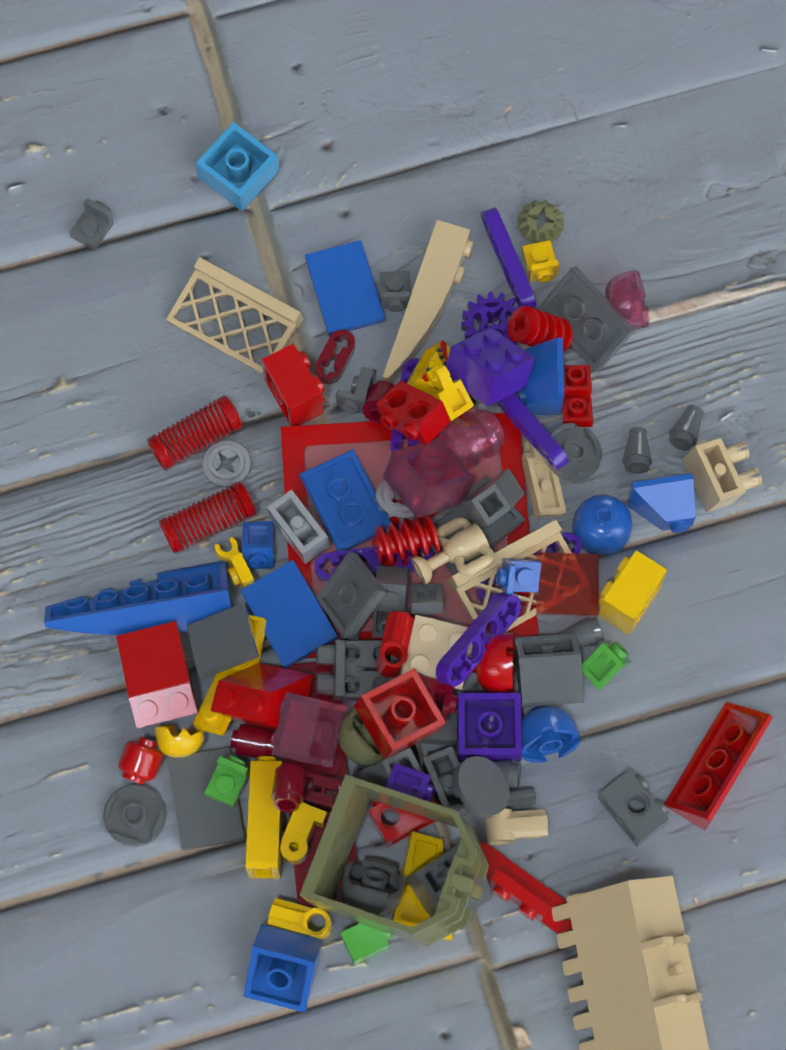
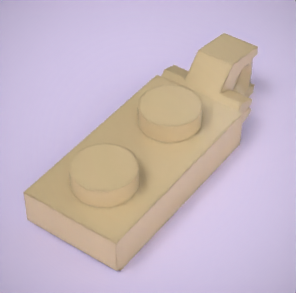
(542, 484)

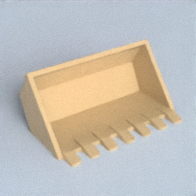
(633, 967)

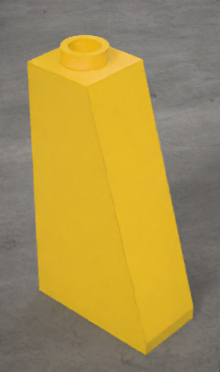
(264, 822)

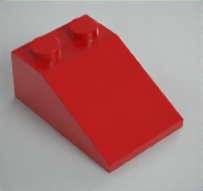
(156, 674)

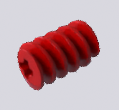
(536, 326)
(405, 539)

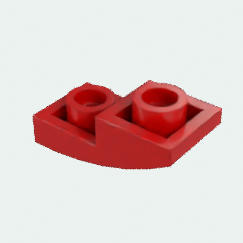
(577, 396)

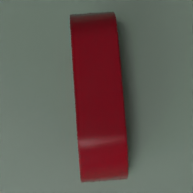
(329, 354)
(325, 784)

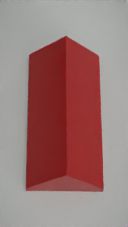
(717, 763)

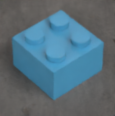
(237, 166)

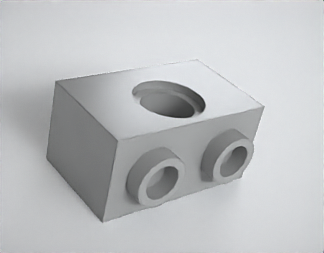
(298, 527)

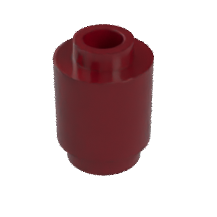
(375, 393)
(252, 741)
(288, 787)

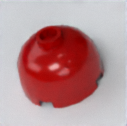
(497, 666)

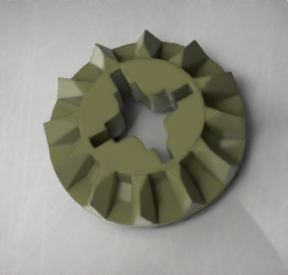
(548, 231)

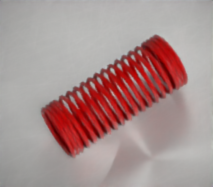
(162, 453)
(243, 502)

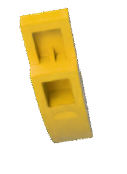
(216, 723)

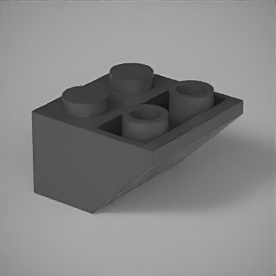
(549, 670)
(430, 879)

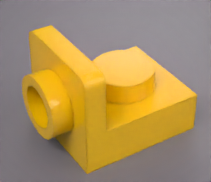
(540, 261)

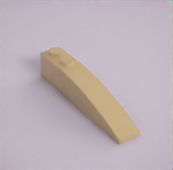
(430, 294)

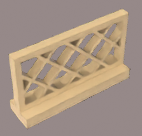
(244, 293)
(520, 549)

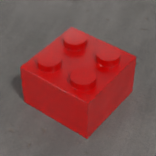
(293, 385)
(399, 714)

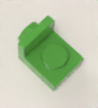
(605, 663)
(227, 780)

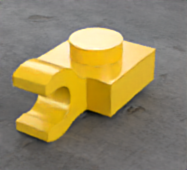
(450, 392)
(238, 571)

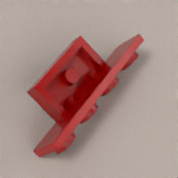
(524, 890)

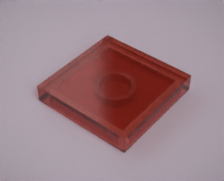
(568, 584)

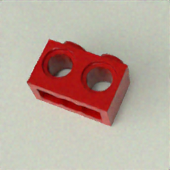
(413, 413)
(407, 823)

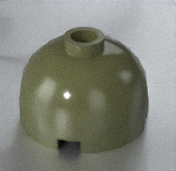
(357, 742)

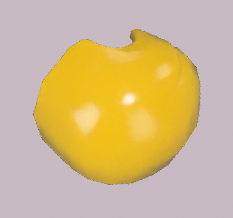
(177, 744)

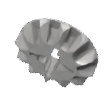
(230, 451)
(385, 496)

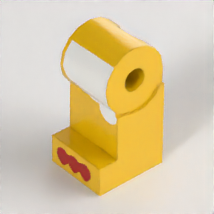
(298, 832)

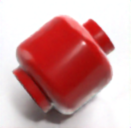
(140, 760)

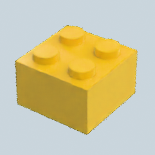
(632, 592)

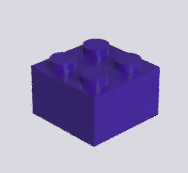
(490, 366)
(489, 726)

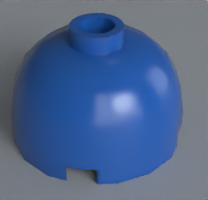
(602, 525)
(547, 732)

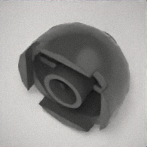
(373, 886)

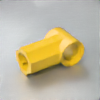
(297, 918)

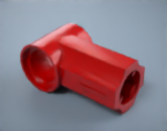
(395, 643)

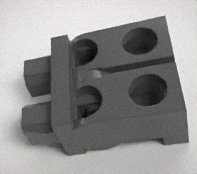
(352, 669)

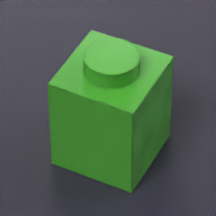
(364, 942)

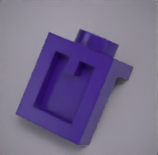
(410, 782)

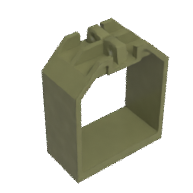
(338, 841)

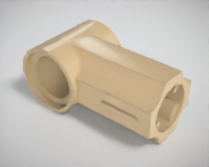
(516, 825)

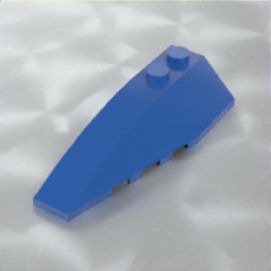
(175, 596)

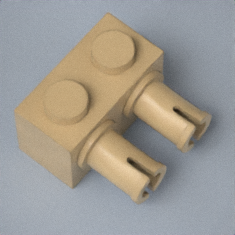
(716, 475)

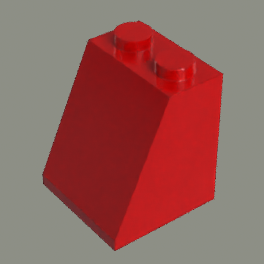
(257, 693)

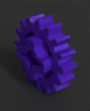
(487, 311)

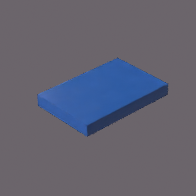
(345, 288)
(344, 500)
(291, 614)

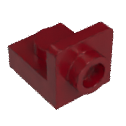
(441, 695)

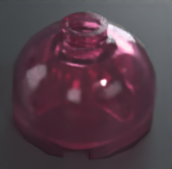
(627, 296)

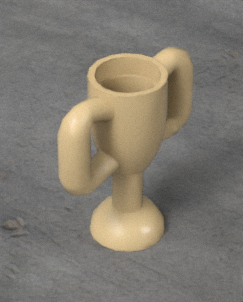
(458, 549)

